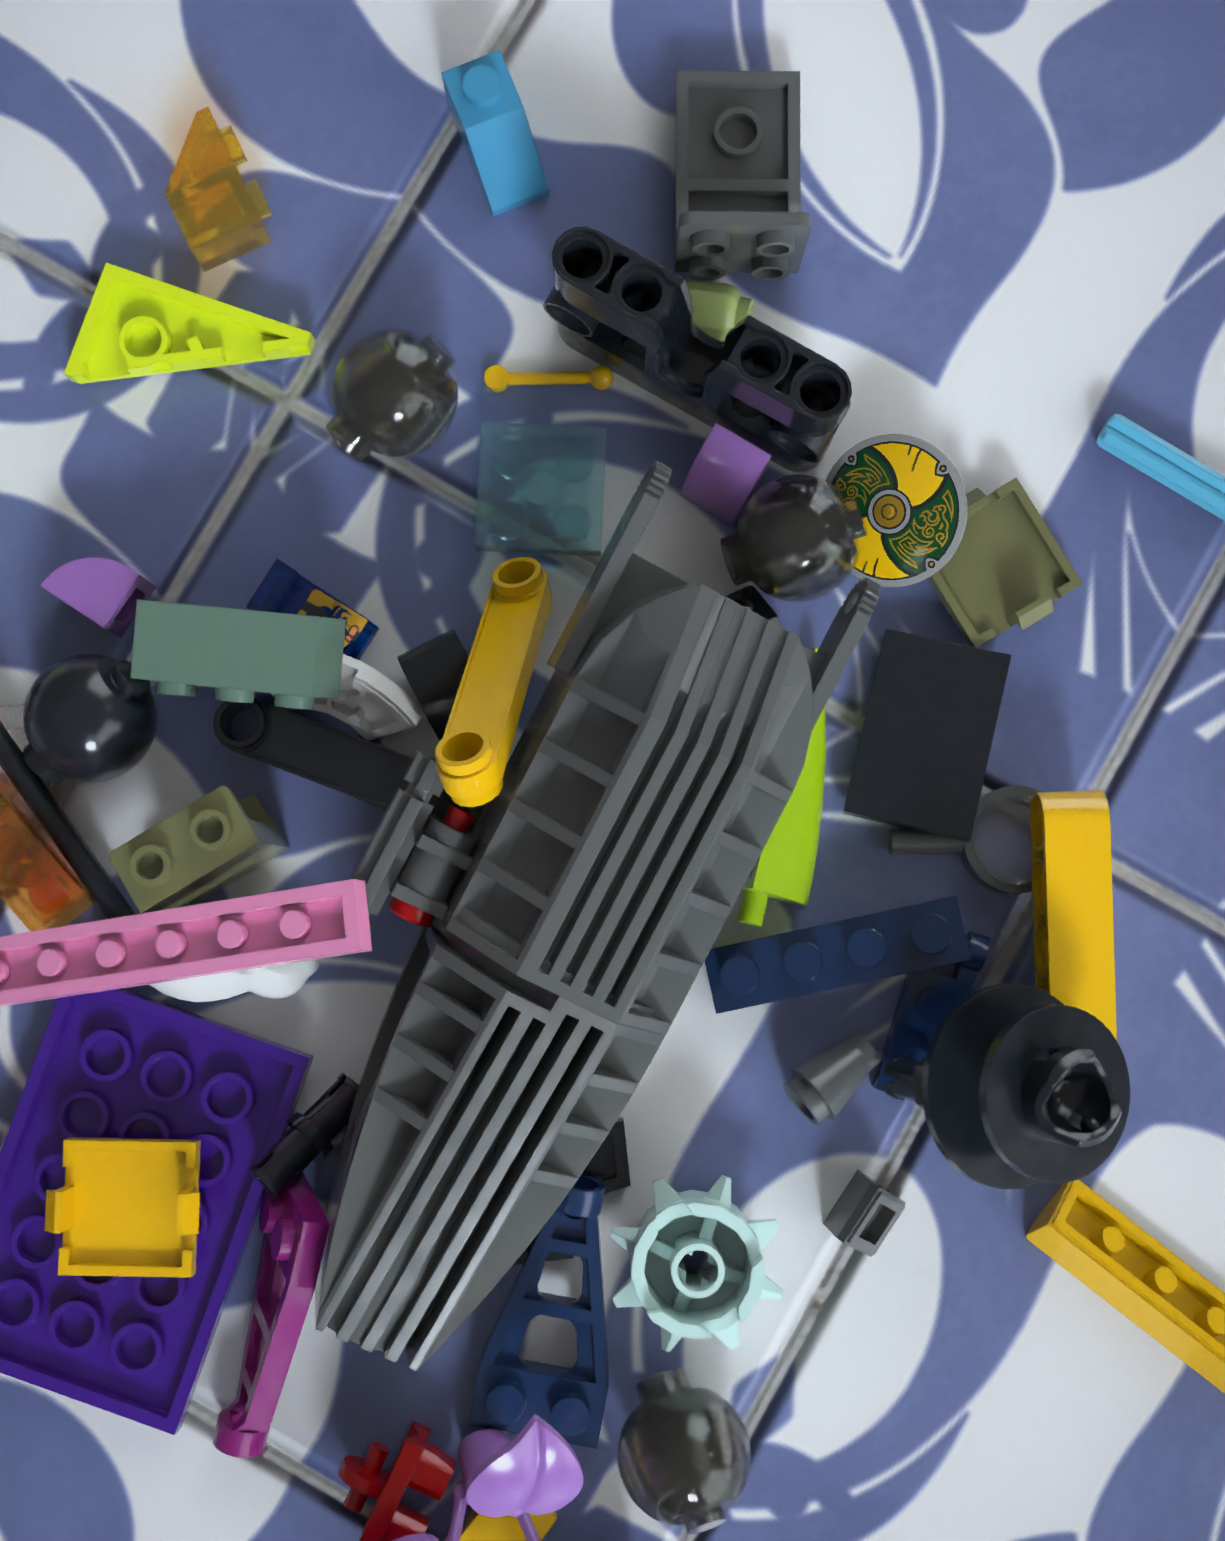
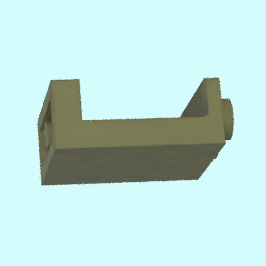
(197, 851)

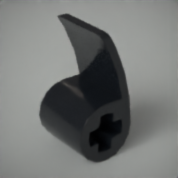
(435, 676)

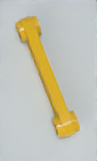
(494, 683)

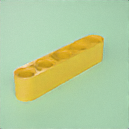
(1074, 900)

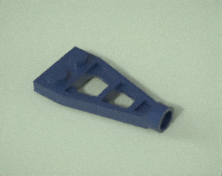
(515, 1388)

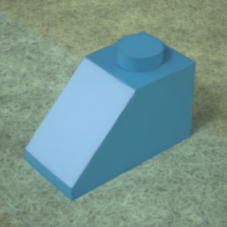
(495, 132)

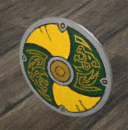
(909, 506)

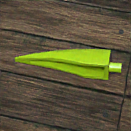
(789, 857)

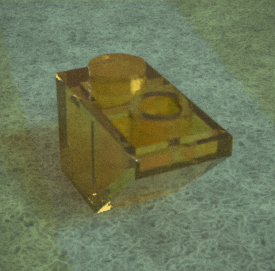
(209, 198)

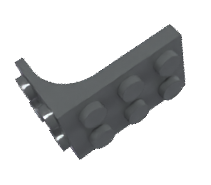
(738, 174)

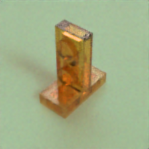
(32, 874)

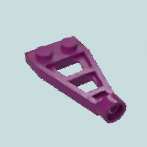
(293, 1252)

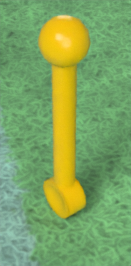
(498, 379)

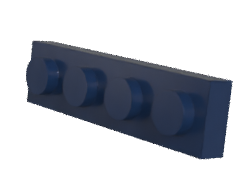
(837, 954)

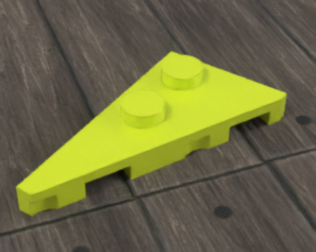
(157, 328)

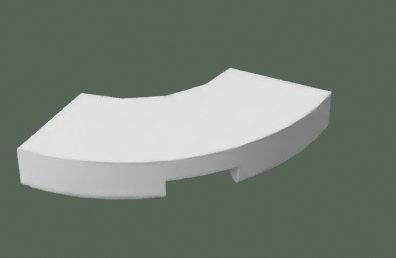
(370, 702)

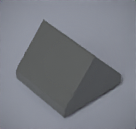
(864, 1214)

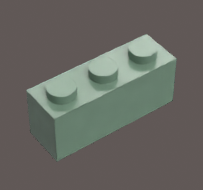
(238, 653)

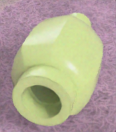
(717, 307)

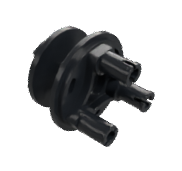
(1019, 1088)

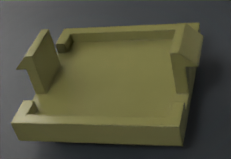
(1003, 568)

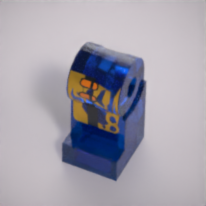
(290, 593)

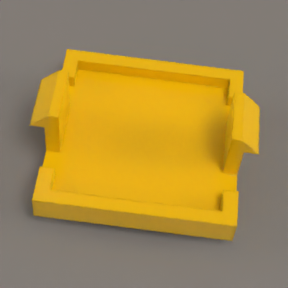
(127, 1207)

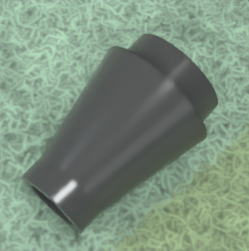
(830, 1079)

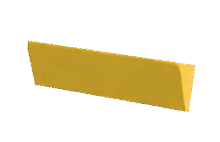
(1135, 1276)

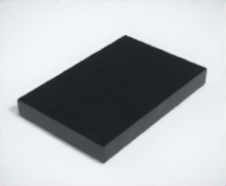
(927, 735)

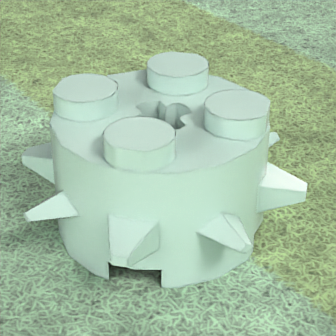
(714, 1296)

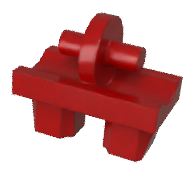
(416, 1466)

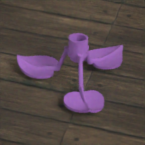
(513, 1478)

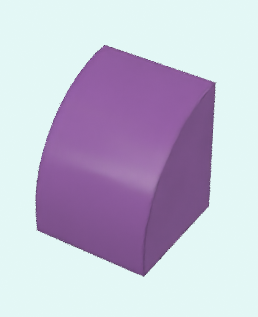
(725, 474)
(100, 590)

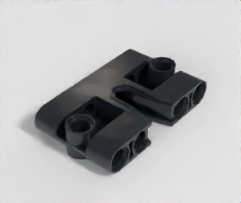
(616, 294)

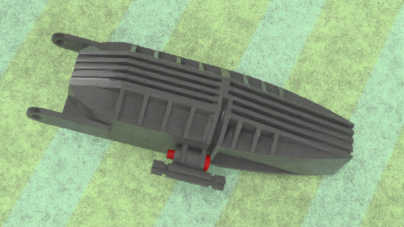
(558, 930)

